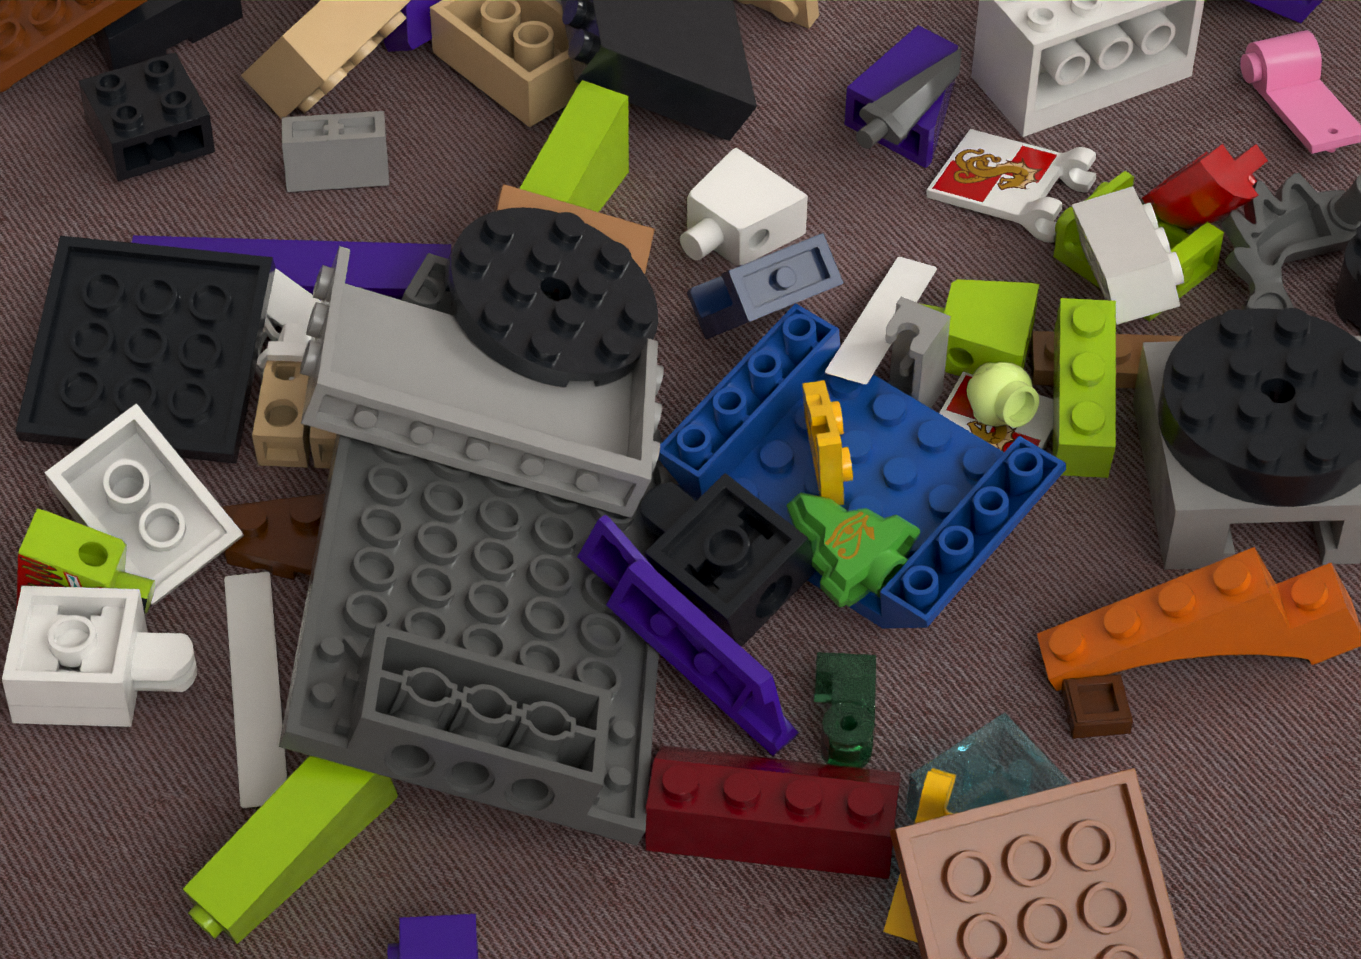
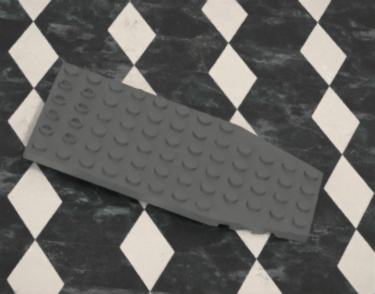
(470, 640)

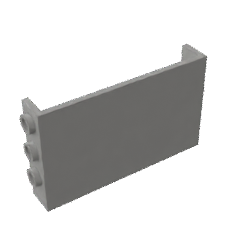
(427, 390)

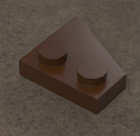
(277, 534)

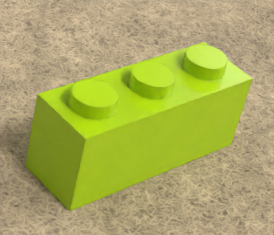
(1085, 386)

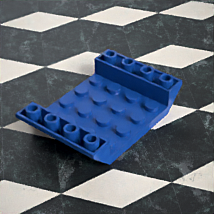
(901, 456)

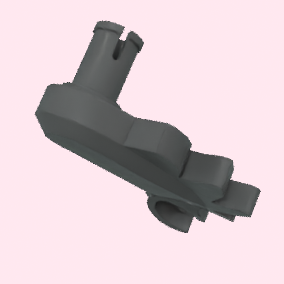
(1287, 229)

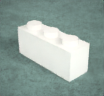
(1128, 254)

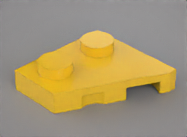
(824, 428)

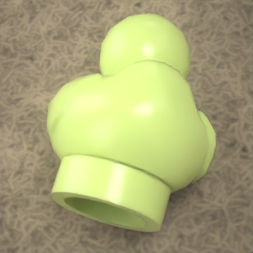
(1002, 395)

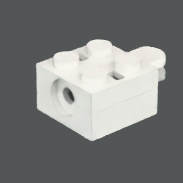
(87, 655)

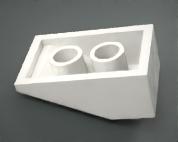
(145, 494)

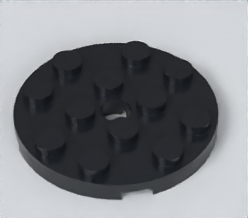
(587, 335)

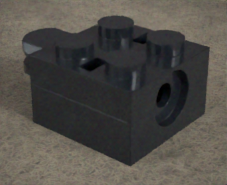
(726, 553)

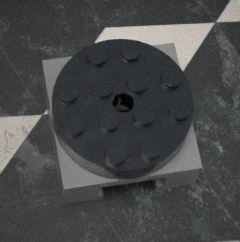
(1252, 427)

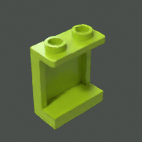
(1196, 252)

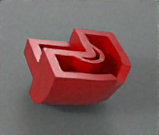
(1207, 188)

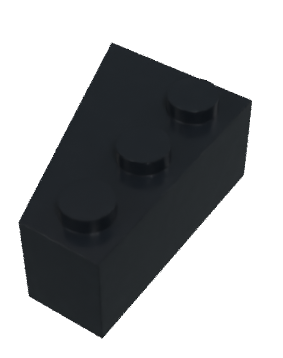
(160, 25)

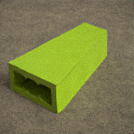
(585, 151)
(285, 844)

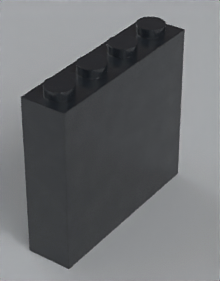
(666, 57)

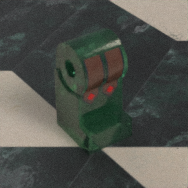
(849, 723)

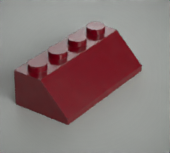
(772, 811)

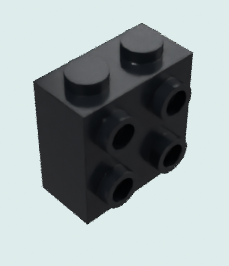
(147, 116)

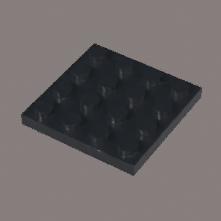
(147, 331)

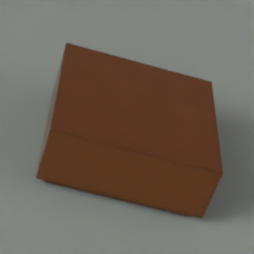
(1096, 706)

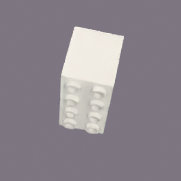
(1078, 56)

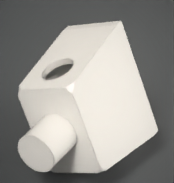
(742, 211)

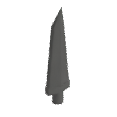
(903, 107)

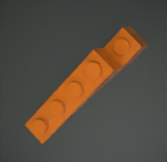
(1206, 613)

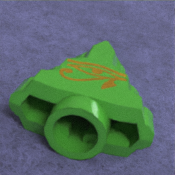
(851, 548)

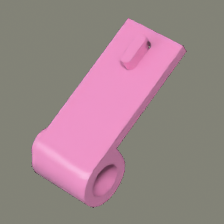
(1288, 78)

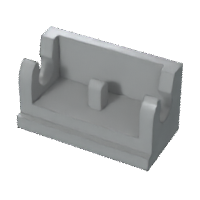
(335, 151)
(918, 350)

